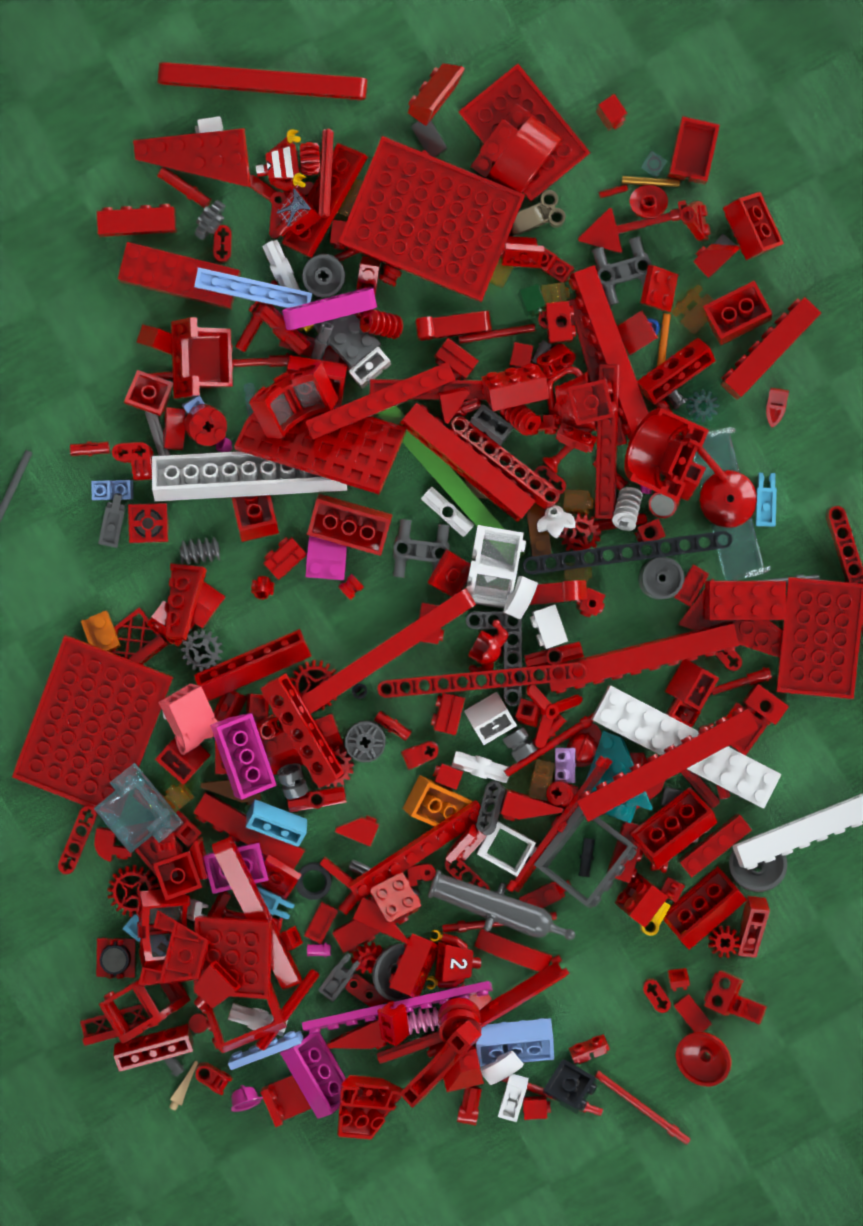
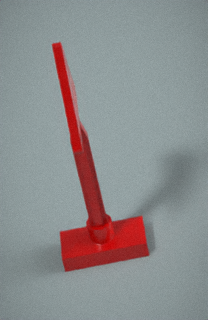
(606, 233)

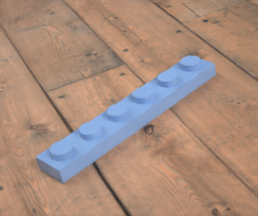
(250, 289)

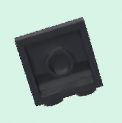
(571, 1086)

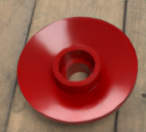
(648, 195)

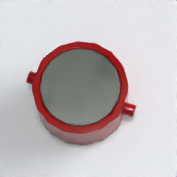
(662, 506)

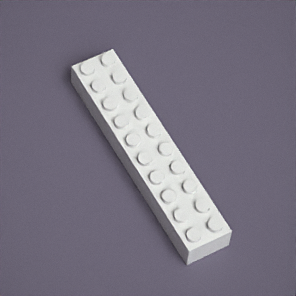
(230, 476)
(658, 731)

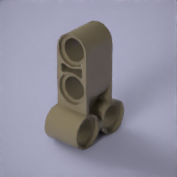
(538, 215)

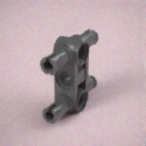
(621, 271)
(418, 549)

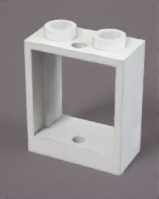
(529, 851)

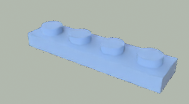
(254, 1053)

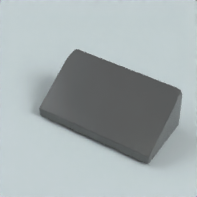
(429, 138)

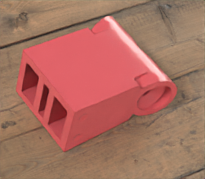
(189, 716)

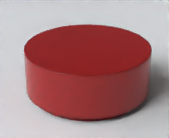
(198, 1023)

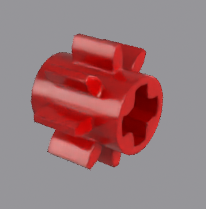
(262, 587)

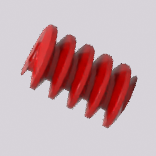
(381, 324)
(521, 419)
(561, 793)

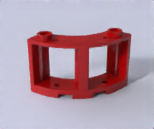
(174, 992)

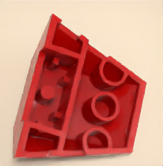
(365, 1105)

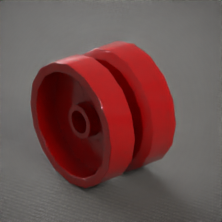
(456, 1013)

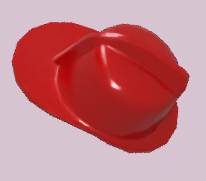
(586, 744)

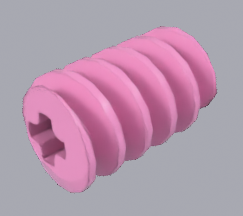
(423, 1020)

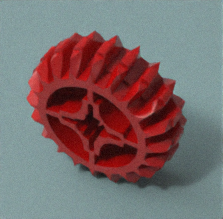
(304, 671)
(126, 884)

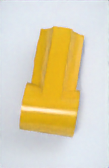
(657, 919)

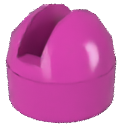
(224, 445)

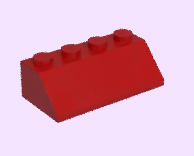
(349, 524)
(281, 751)
(674, 827)
(703, 908)

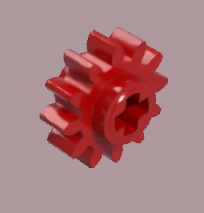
(366, 956)

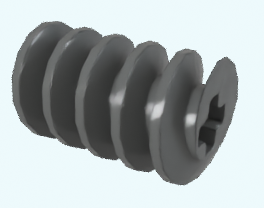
(199, 550)

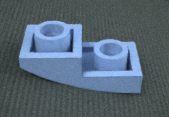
(106, 489)

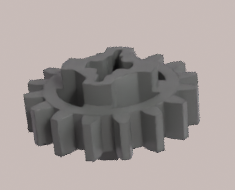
(210, 220)
(206, 642)

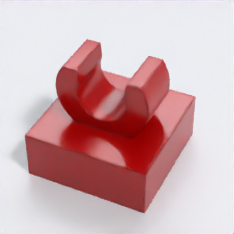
(672, 889)
(291, 938)
(678, 978)

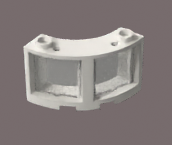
(497, 565)

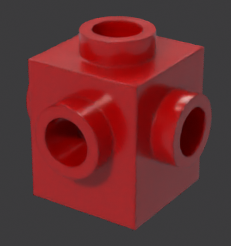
(596, 603)

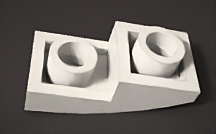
(519, 601)
(502, 1068)

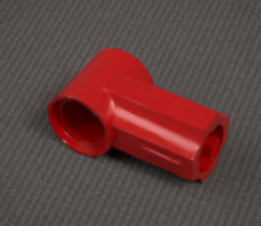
(469, 1110)

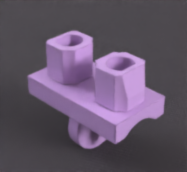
(565, 765)

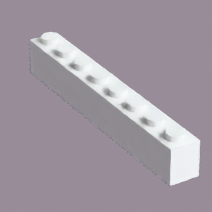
(800, 832)

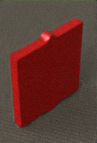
(636, 332)

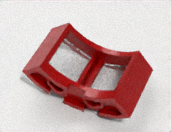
(293, 399)
(155, 942)

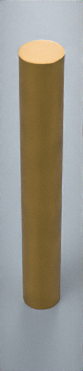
(650, 181)

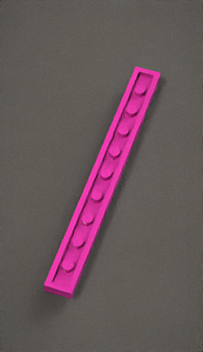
(370, 1013)

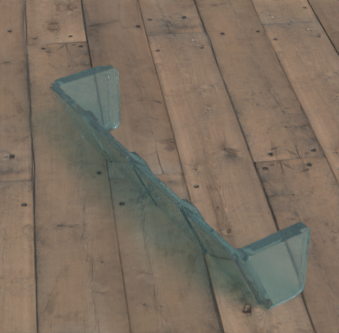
(743, 556)

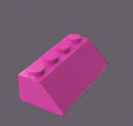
(243, 755)
(316, 1073)

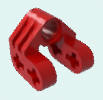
(140, 464)

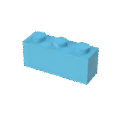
(276, 823)

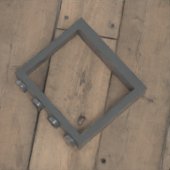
(562, 838)

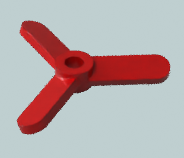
(270, 194)
(549, 712)

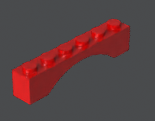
(441, 1064)

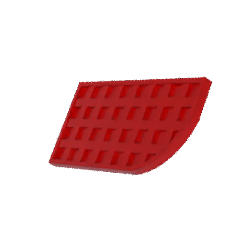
(352, 455)

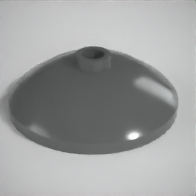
(769, 877)
(382, 972)

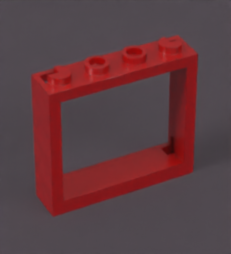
(218, 1040)

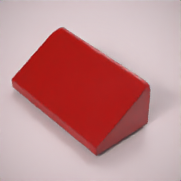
(229, 705)

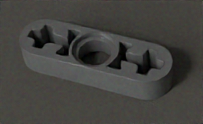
(492, 816)

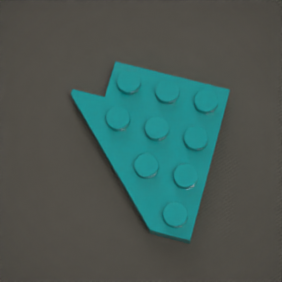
(616, 749)

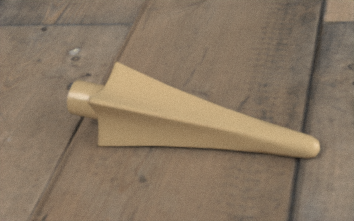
(178, 1096)

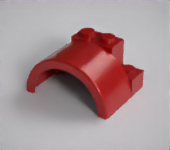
(516, 151)
(657, 451)

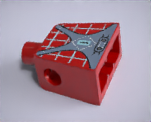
(296, 214)

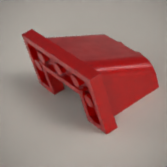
(200, 358)

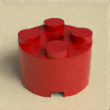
(196, 420)

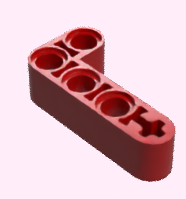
(454, 325)
(560, 592)

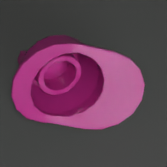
(244, 1098)

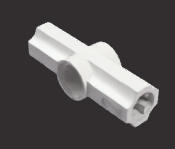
(280, 265)
(456, 521)
(480, 766)
(253, 1018)

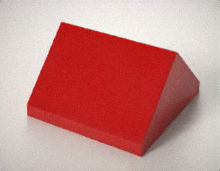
(149, 393)

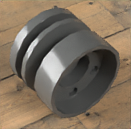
(372, 732)

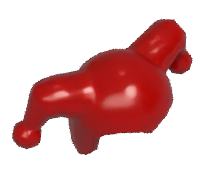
(488, 648)

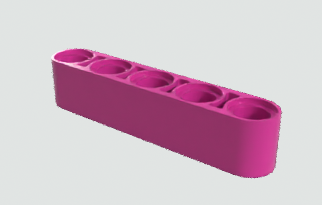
(329, 308)

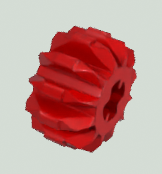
(309, 158)
(724, 948)

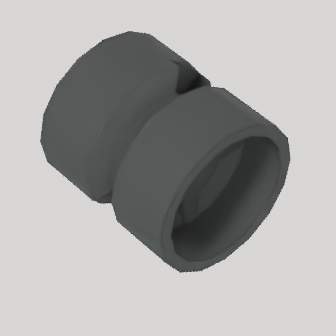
(519, 744)
(292, 781)

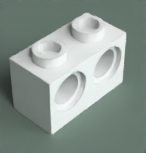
(513, 1097)

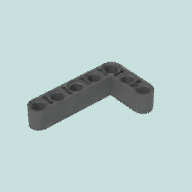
(508, 649)

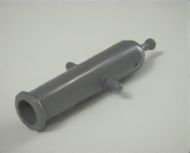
(496, 907)

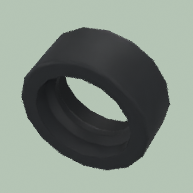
(314, 895)

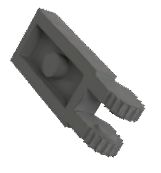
(338, 979)

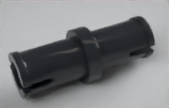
(586, 857)

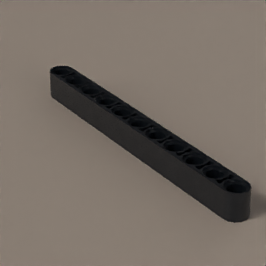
(656, 552)

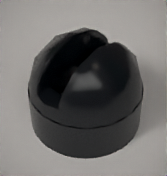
(357, 688)

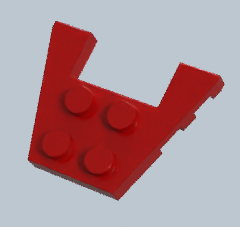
(184, 954)

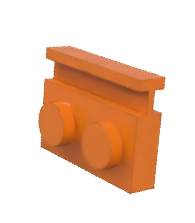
(101, 631)

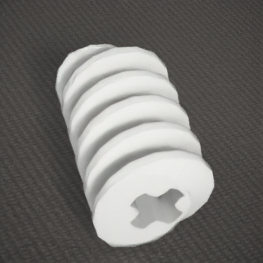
(627, 508)

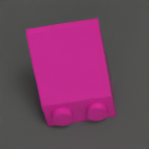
(325, 559)
(253, 859)

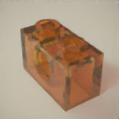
(541, 779)

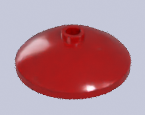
(715, 504)
(699, 1066)

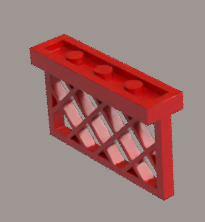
(148, 651)

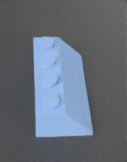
(527, 1039)

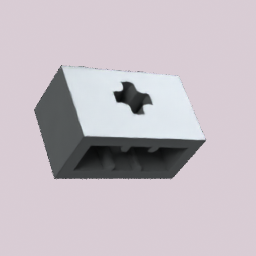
(492, 425)

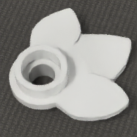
(555, 522)

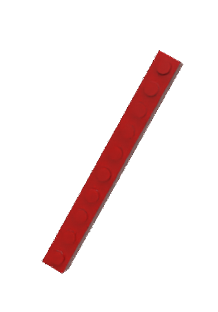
(608, 344)
(650, 655)
(667, 764)

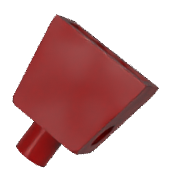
(214, 986)

